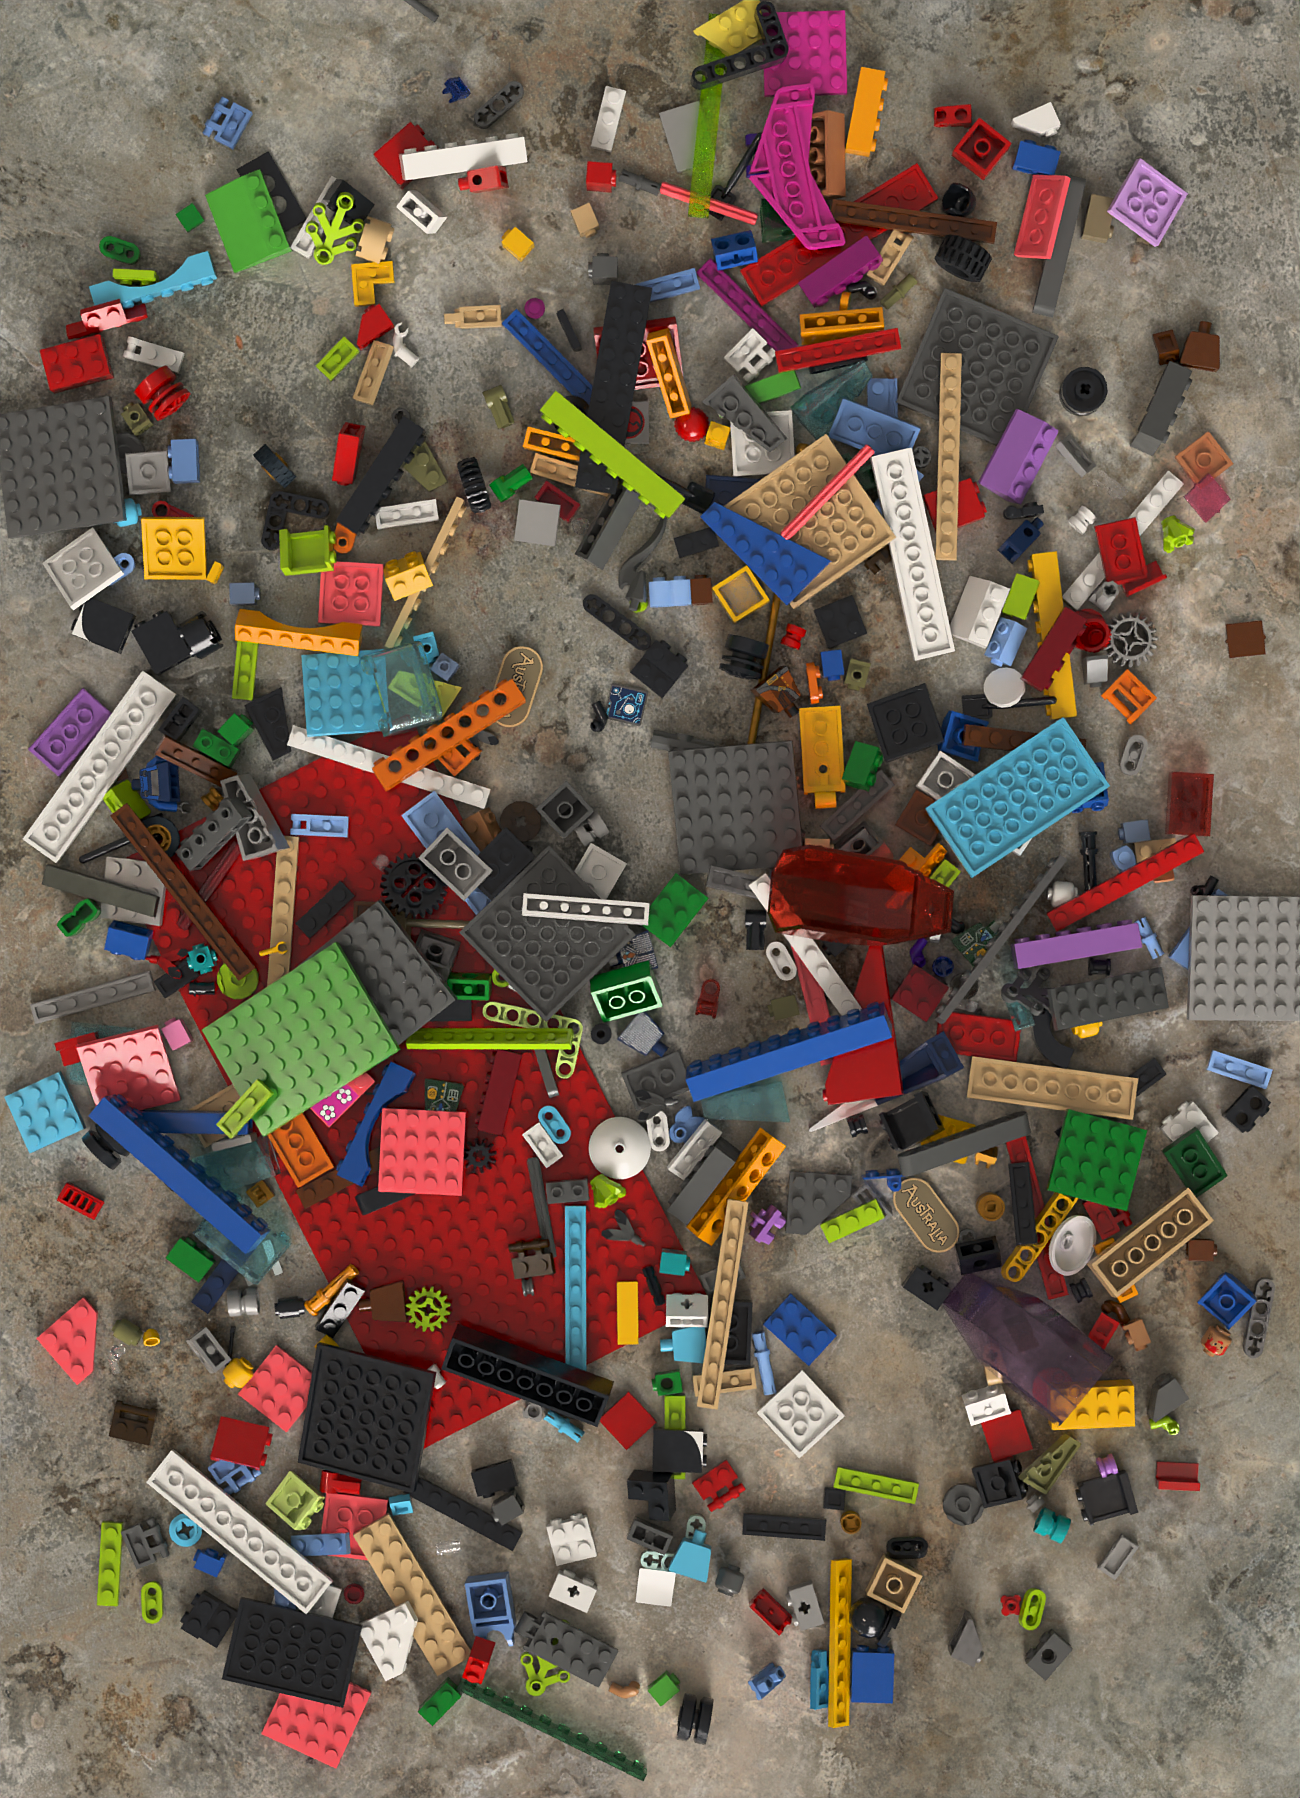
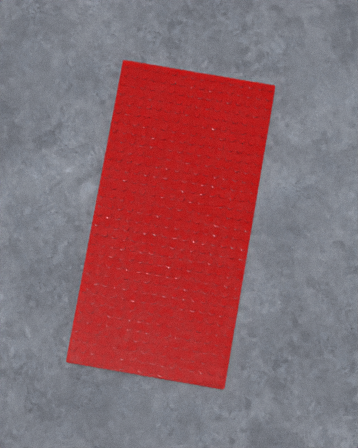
(432, 1238)

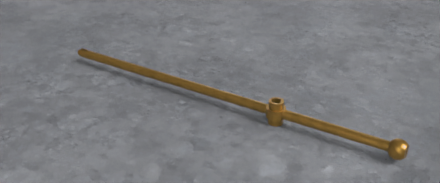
(769, 640)

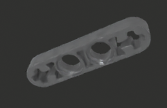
(1261, 1318)

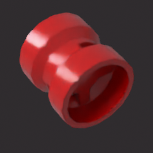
(793, 636)

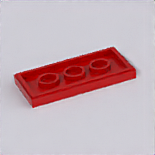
(981, 1036)

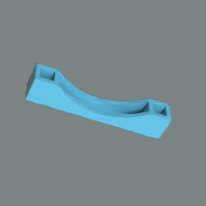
(194, 271)

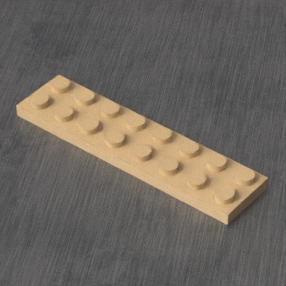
(1052, 1088)
(407, 1581)

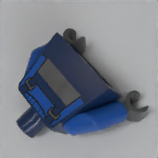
(160, 785)

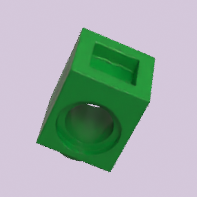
(674, 1375)

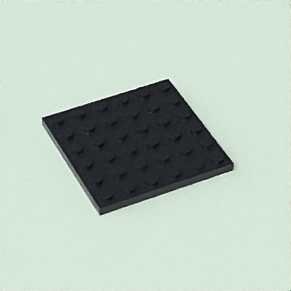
(366, 1417)

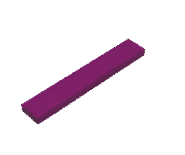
(745, 307)

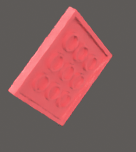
(131, 1066)
(422, 1151)
(316, 1727)

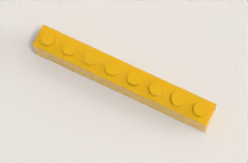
(1048, 606)

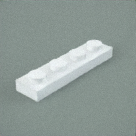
(303, 242)

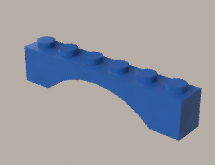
(394, 1084)

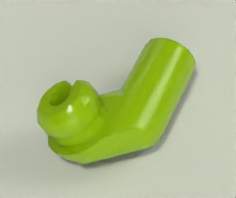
(1167, 1423)

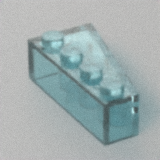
(752, 1103)

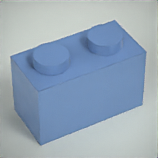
(185, 461)

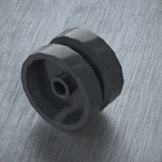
(1089, 380)
(104, 1147)
(693, 1718)

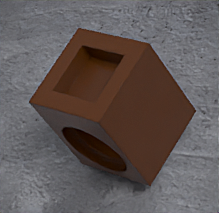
(701, 590)
(1201, 1249)

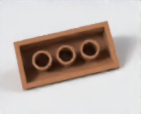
(828, 153)

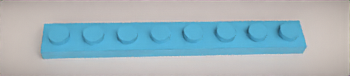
(575, 1286)

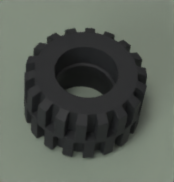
(963, 258)

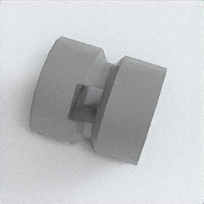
(598, 829)
(243, 1302)

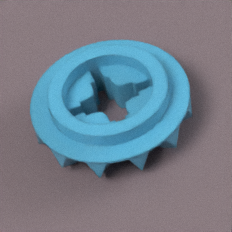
(182, 1538)

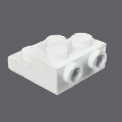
(1184, 1120)
(571, 1539)

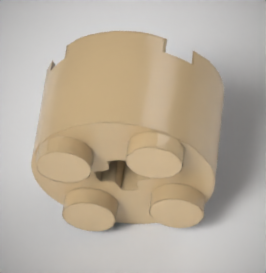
(374, 240)

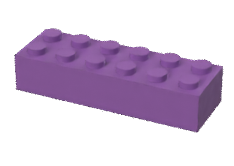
(1076, 945)

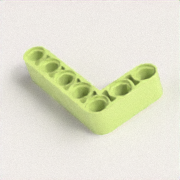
(522, 1021)

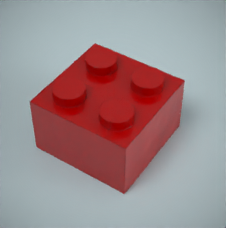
(981, 149)

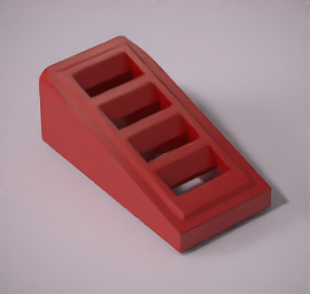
(84, 1194)

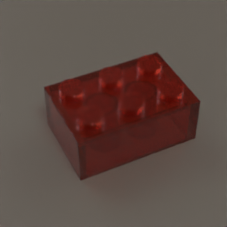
(1189, 804)

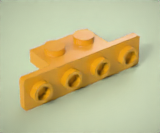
(924, 865)

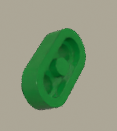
(120, 250)

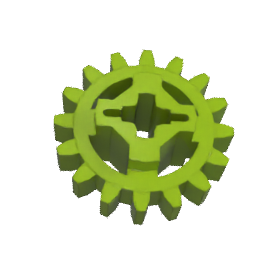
(438, 1310)

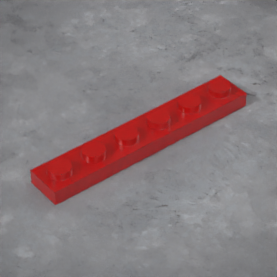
(838, 350)

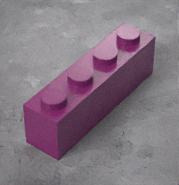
(841, 272)

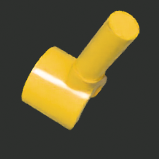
(272, 950)

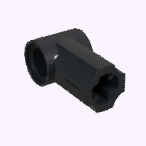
(755, 923)

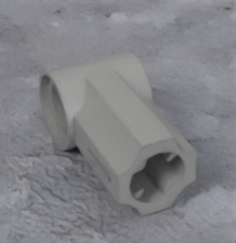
(1104, 595)

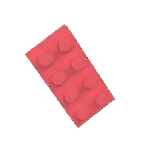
(1042, 216)

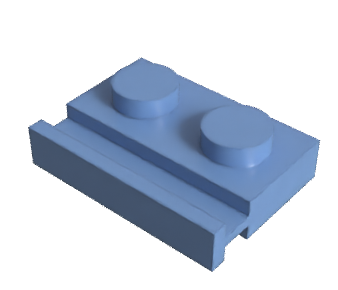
(883, 395)

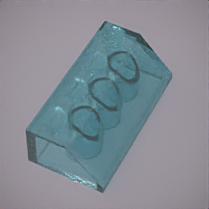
(241, 1163)

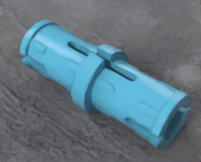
(564, 1425)

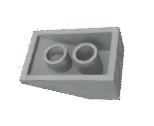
(455, 864)

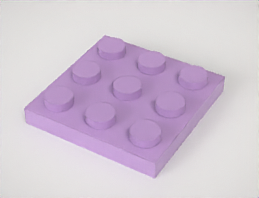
(1147, 202)

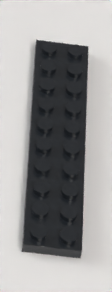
(615, 376)

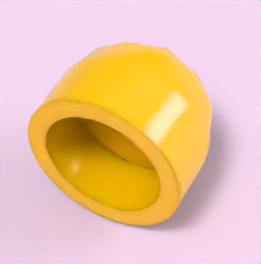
(151, 1337)

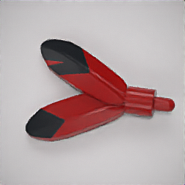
(166, 961)

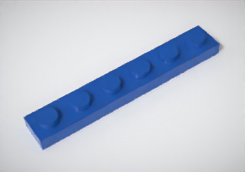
(548, 356)

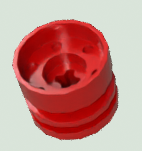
(159, 389)

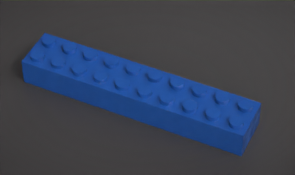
(788, 1051)
(180, 1173)

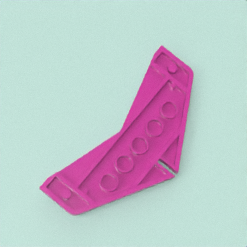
(788, 181)

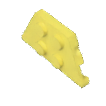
(732, 29)

